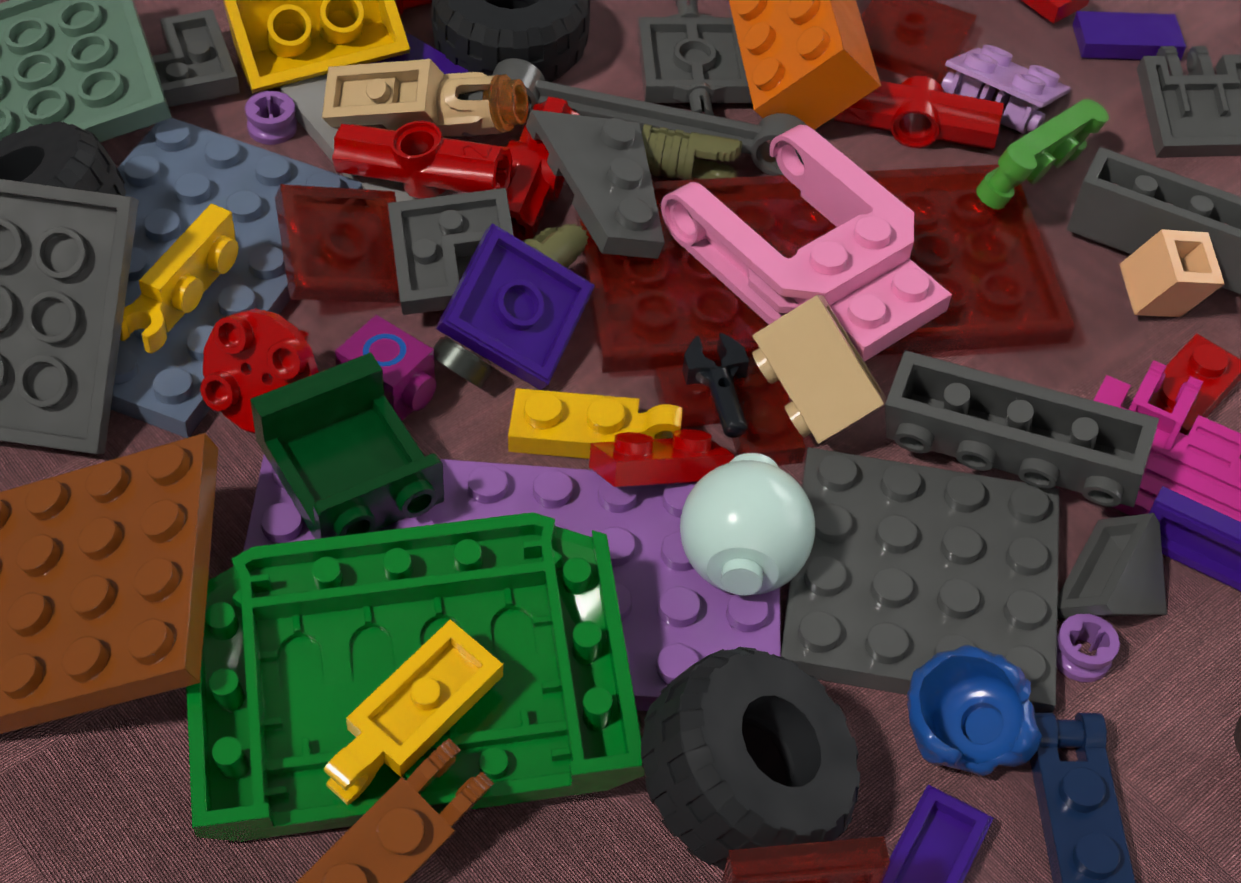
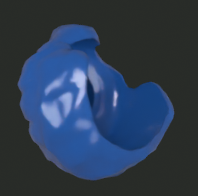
(972, 711)

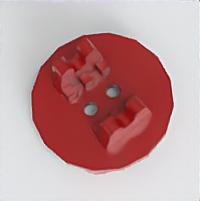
(264, 343)

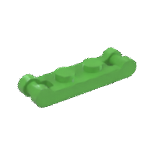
(1041, 149)

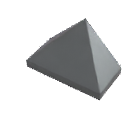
(1117, 571)

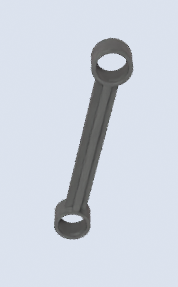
(610, 106)

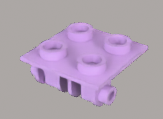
(993, 67)

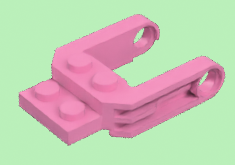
(857, 266)

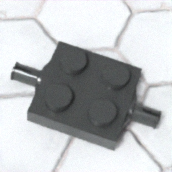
(691, 59)

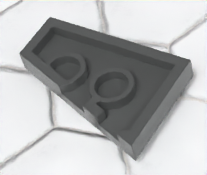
(609, 179)

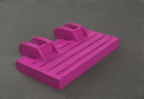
(1196, 465)

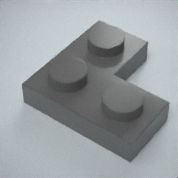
(196, 60)
(431, 236)

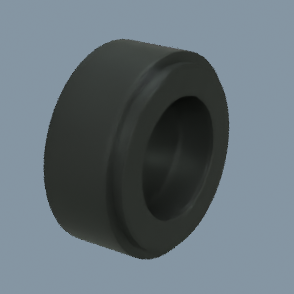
(461, 361)

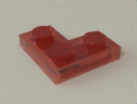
(763, 404)

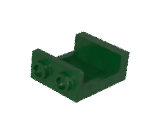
(345, 451)

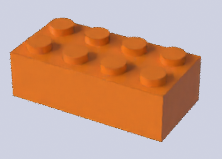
(804, 56)

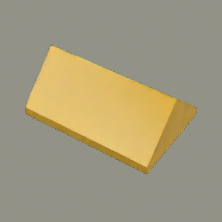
(302, 38)

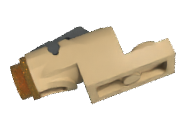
(420, 91)

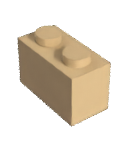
(817, 369)

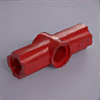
(922, 112)
(421, 159)
(531, 177)

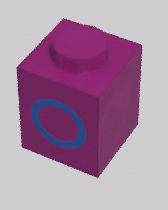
(405, 363)

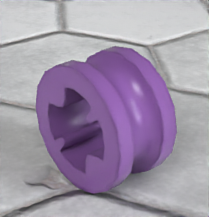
(261, 122)
(1100, 636)

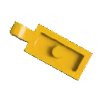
(181, 277)
(569, 422)
(413, 709)

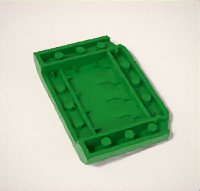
(324, 621)

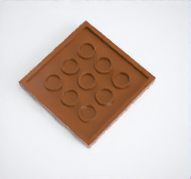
(105, 582)

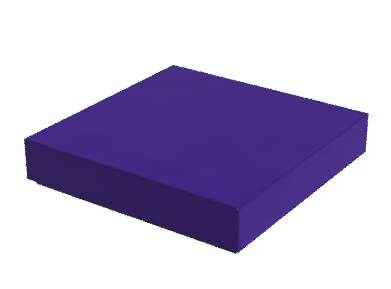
(516, 307)

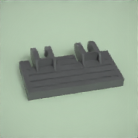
(1192, 111)

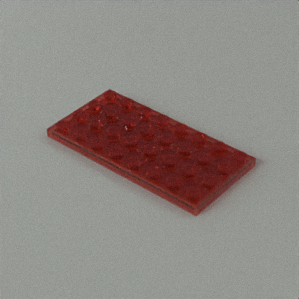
(982, 255)

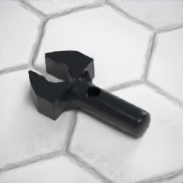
(720, 380)

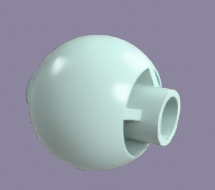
(747, 526)

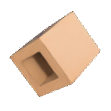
(1171, 273)

